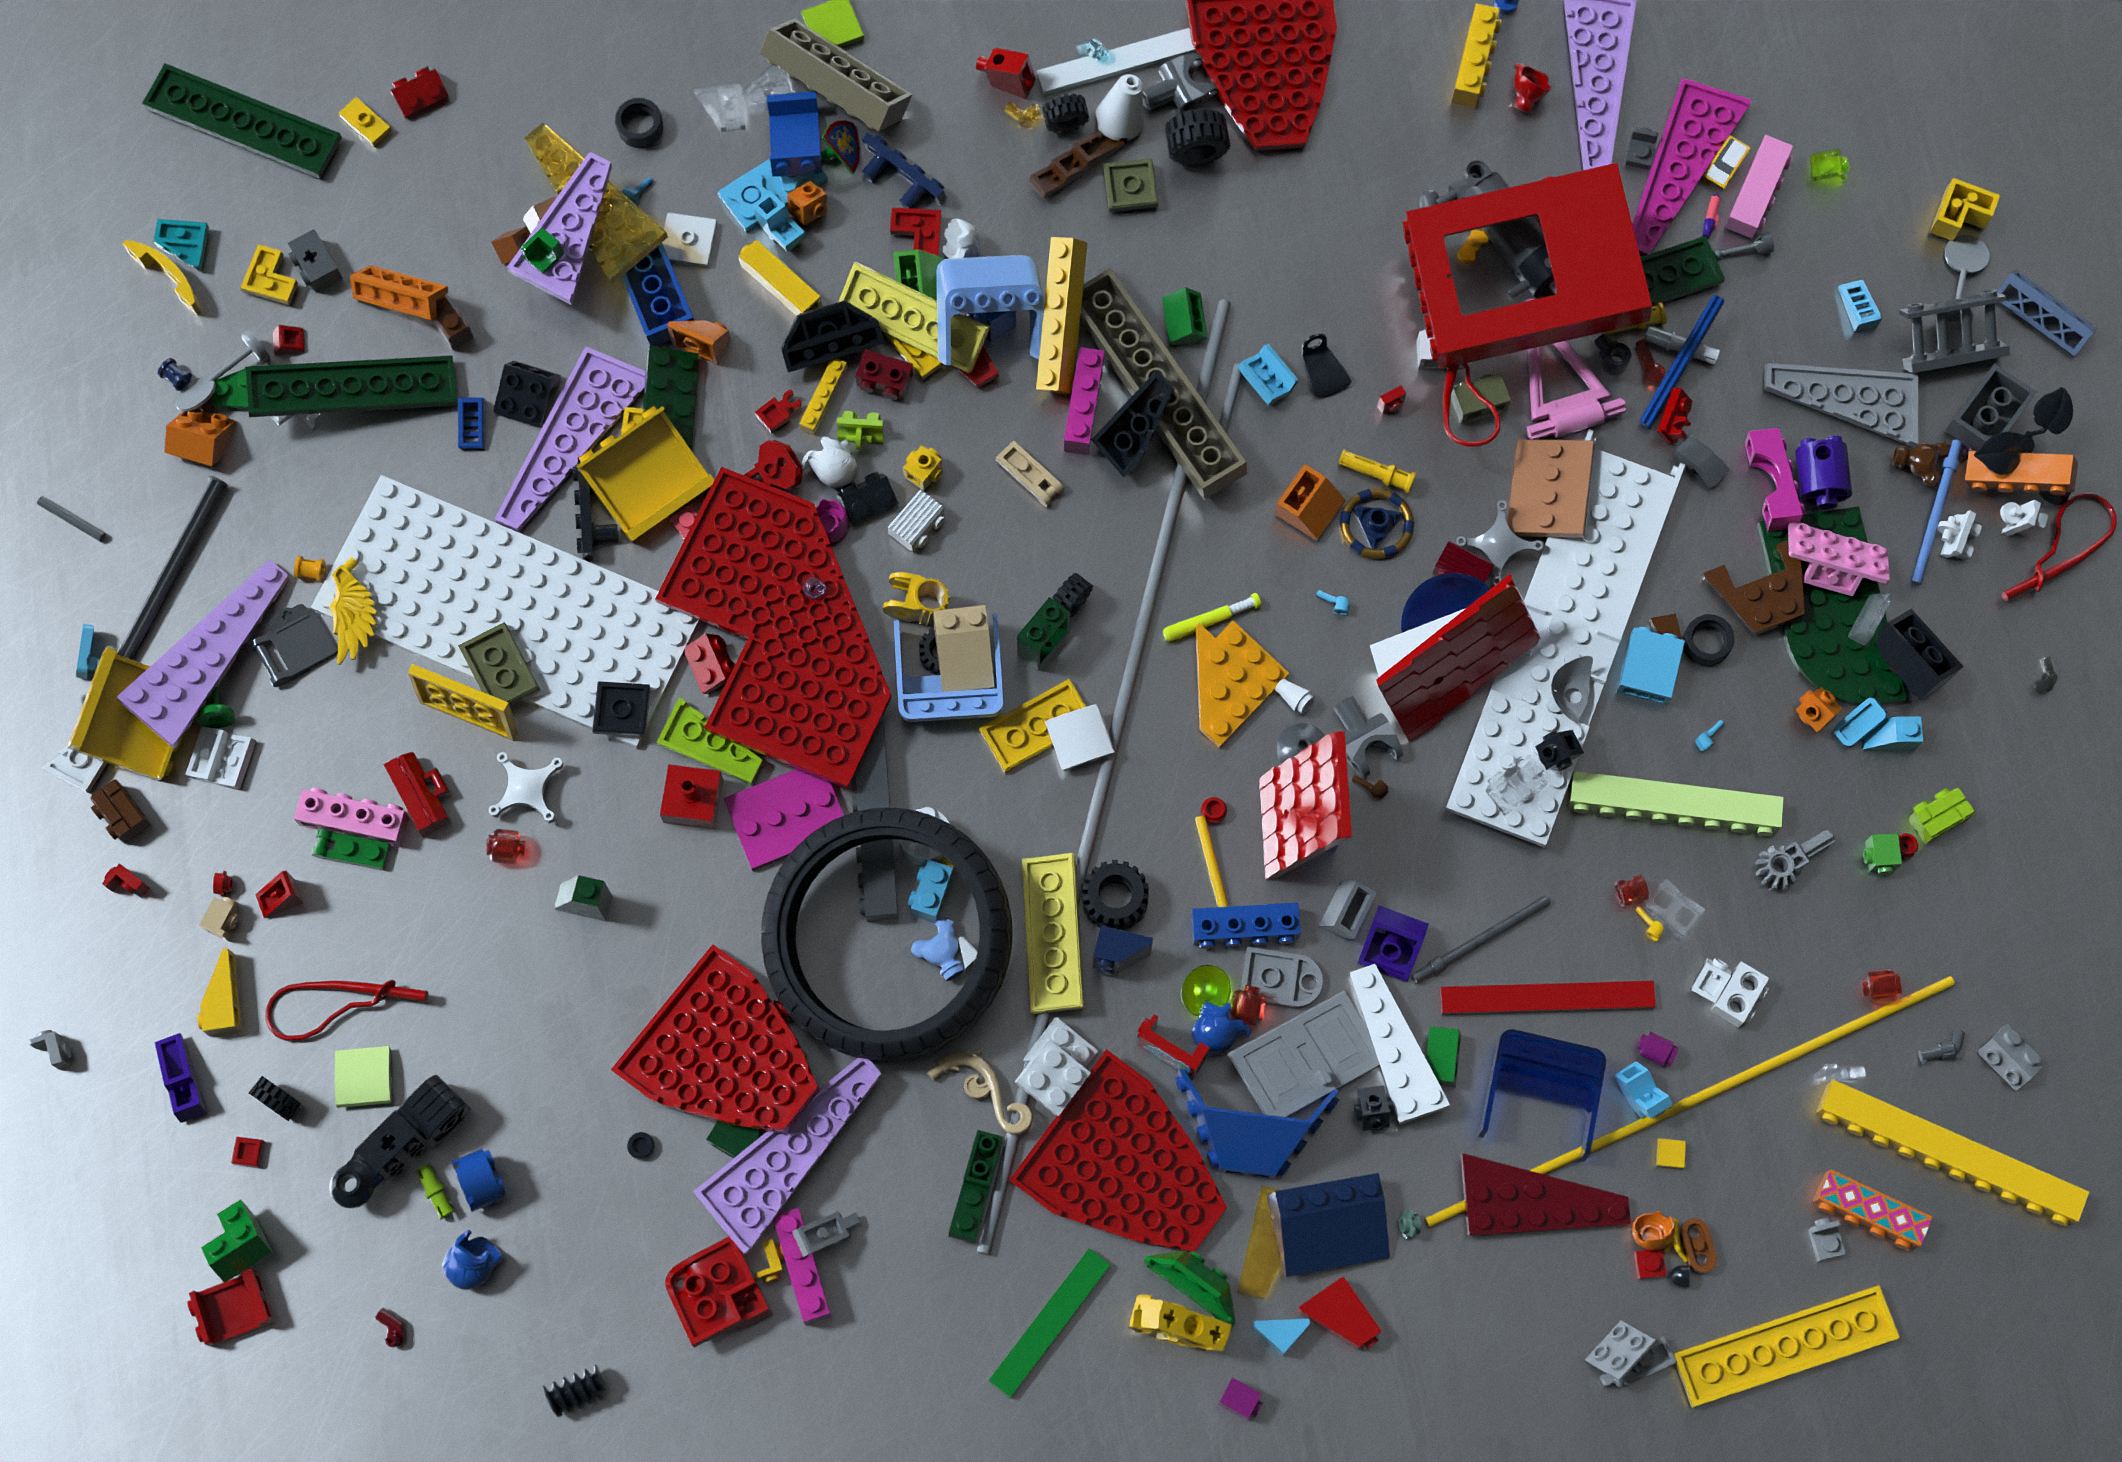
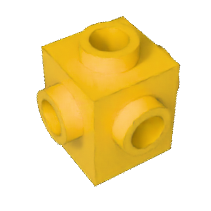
(923, 467)

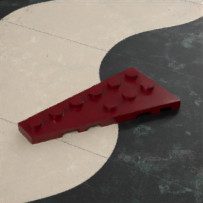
(1520, 1200)

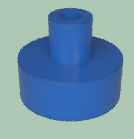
(1506, 6)

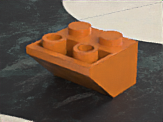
(199, 436)
(1309, 502)

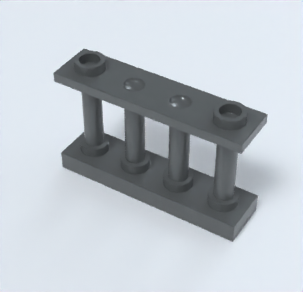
(1968, 351)

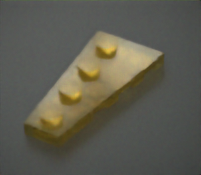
(1262, 1252)

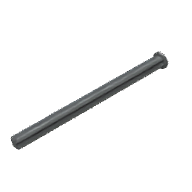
(172, 567)

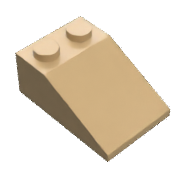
(963, 648)

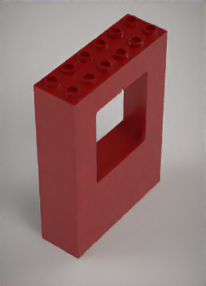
(1589, 254)

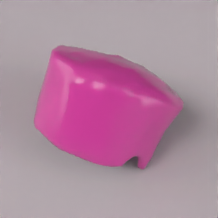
(833, 518)

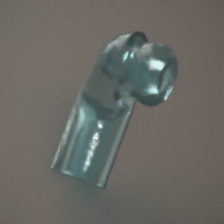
(1094, 49)

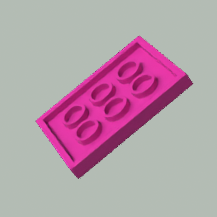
(781, 814)

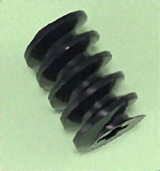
(575, 1392)

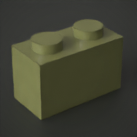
(1467, 404)

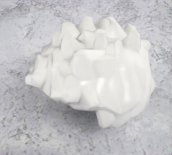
(961, 240)

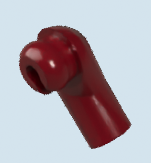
(394, 1326)

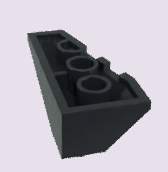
(1131, 429)

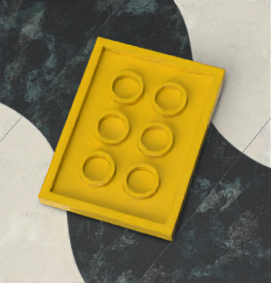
(463, 702)

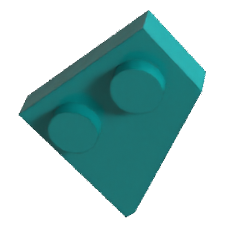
(182, 240)

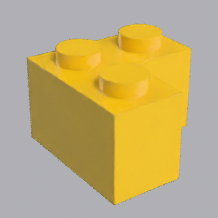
(1962, 204)

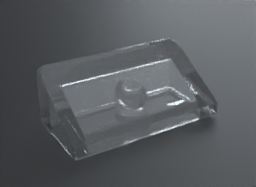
(1870, 617)

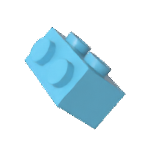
(931, 892)

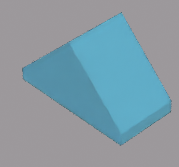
(1280, 1333)

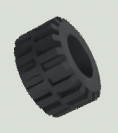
(1197, 136)
(1118, 874)

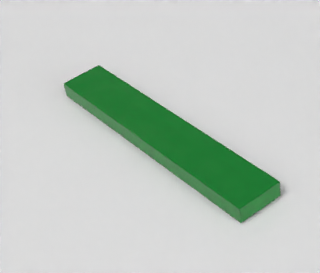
(1049, 1323)

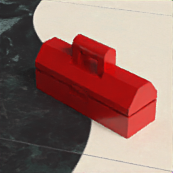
(412, 787)

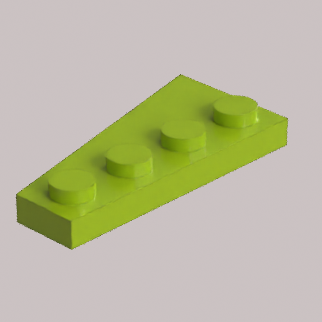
(686, 736)

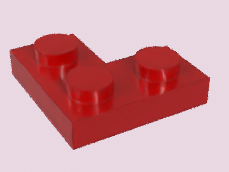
(920, 223)

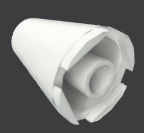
(1122, 109)

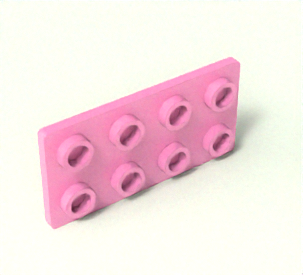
(1836, 560)

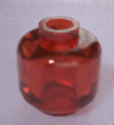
(504, 846)
(1882, 986)
(1248, 1005)

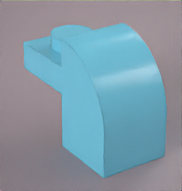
(776, 221)
(1641, 1091)

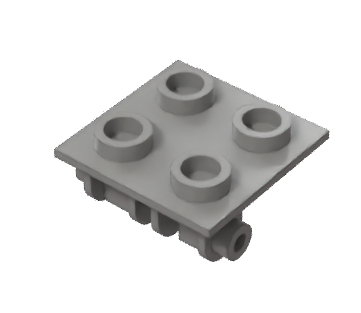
(1621, 1351)

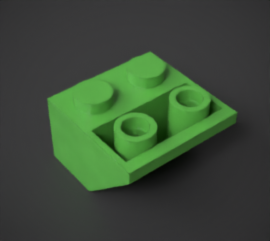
(917, 271)

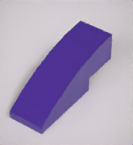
(180, 1078)

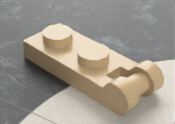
(1029, 473)

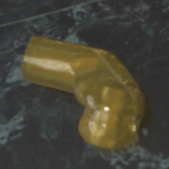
(1027, 115)

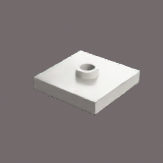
(689, 239)

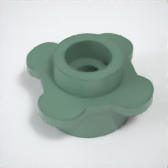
(1410, 1224)

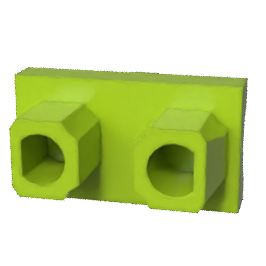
(860, 430)

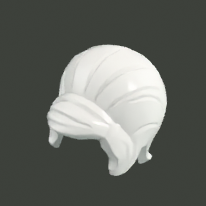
(833, 464)

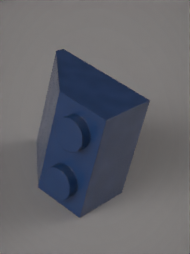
(1119, 950)

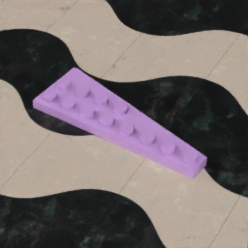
(1598, 55)
(765, 1175)

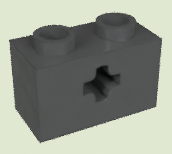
(321, 272)

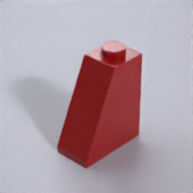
(1342, 1315)

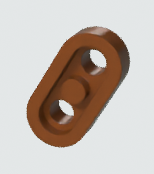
(1698, 1246)

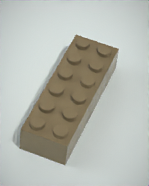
(835, 74)

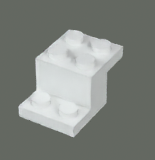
(1056, 1066)

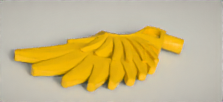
(351, 612)

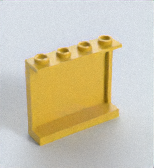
(644, 473)
(111, 731)

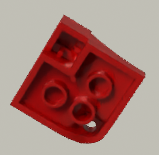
(716, 1292)

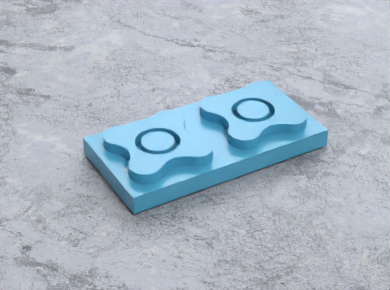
(755, 184)

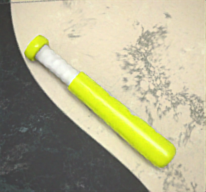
(1207, 619)

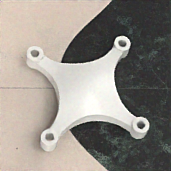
(526, 787)

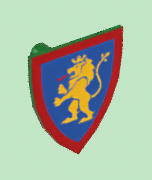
(843, 143)

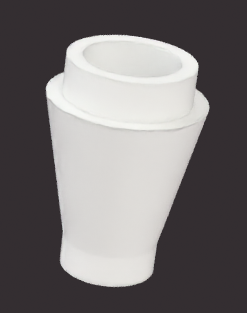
(1297, 697)

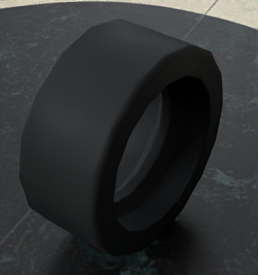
(633, 106)
(1721, 626)

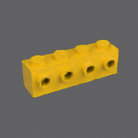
(1475, 55)

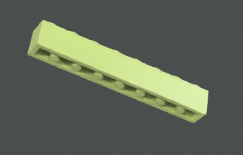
(1675, 802)

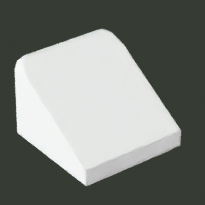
(968, 953)

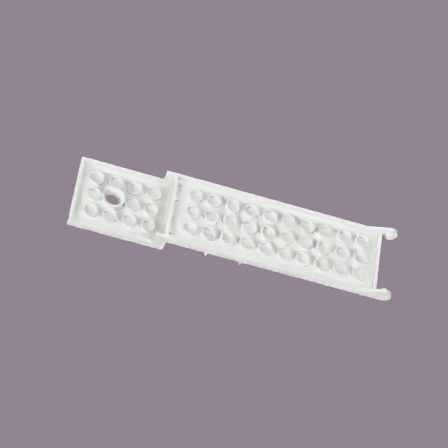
(1580, 610)

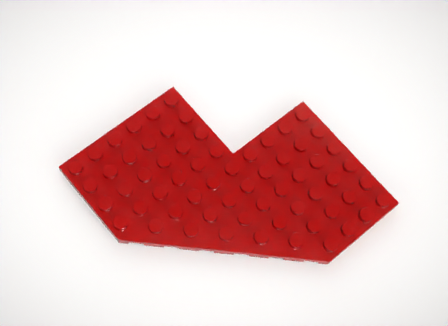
(807, 672)

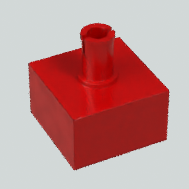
(691, 796)

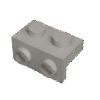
(2011, 1057)

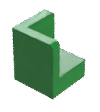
(542, 250)

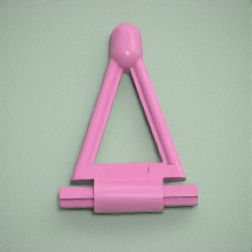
(1572, 412)

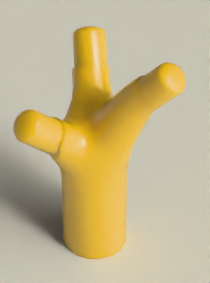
(1676, 1243)

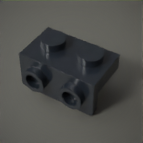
(867, 497)

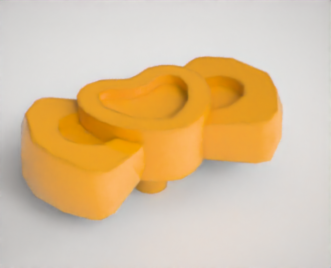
(1471, 247)

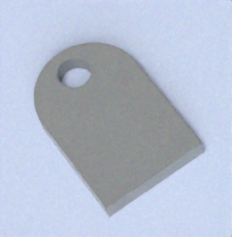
(1281, 976)

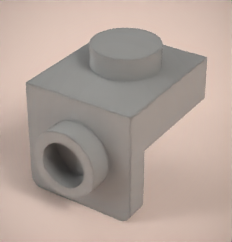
(57, 1049)

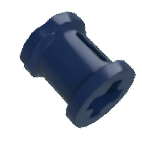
(172, 367)

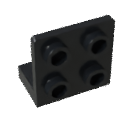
(524, 392)

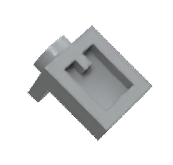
(1826, 1239)

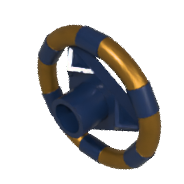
(1376, 523)

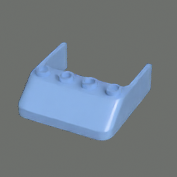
(987, 286)
(922, 696)

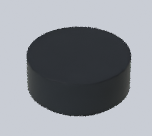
(641, 1146)

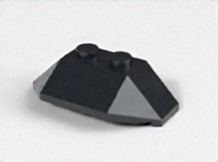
(829, 334)

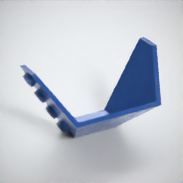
(1250, 1141)

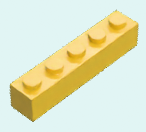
(823, 396)

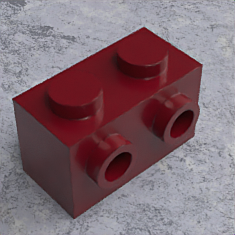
(884, 375)

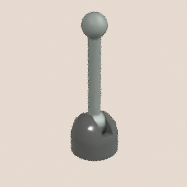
(1762, 244)

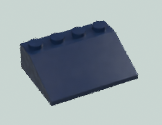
(1330, 1224)

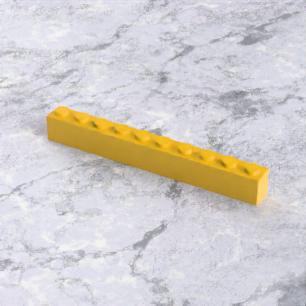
(1952, 1153)

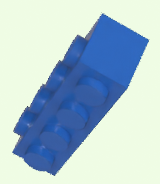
(1245, 924)

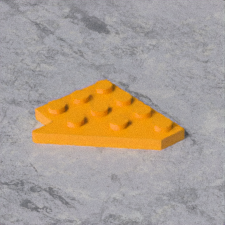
(1232, 679)

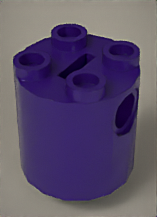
(1823, 472)

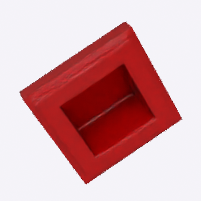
(288, 340)

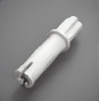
(1676, 342)

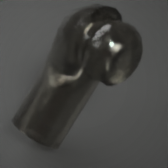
(2049, 676)

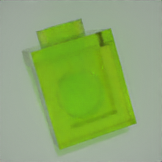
(1828, 165)

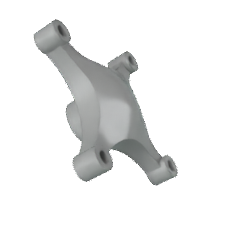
(1499, 543)

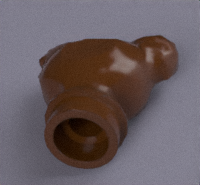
(1922, 460)

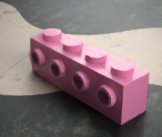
(1758, 187)
(351, 817)

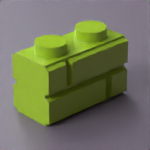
(1941, 815)

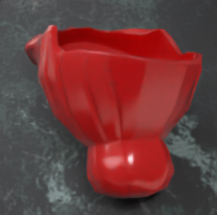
(1529, 86)

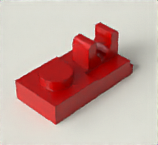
(1675, 416)

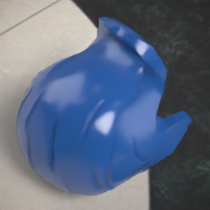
(1217, 1029)
(470, 1261)

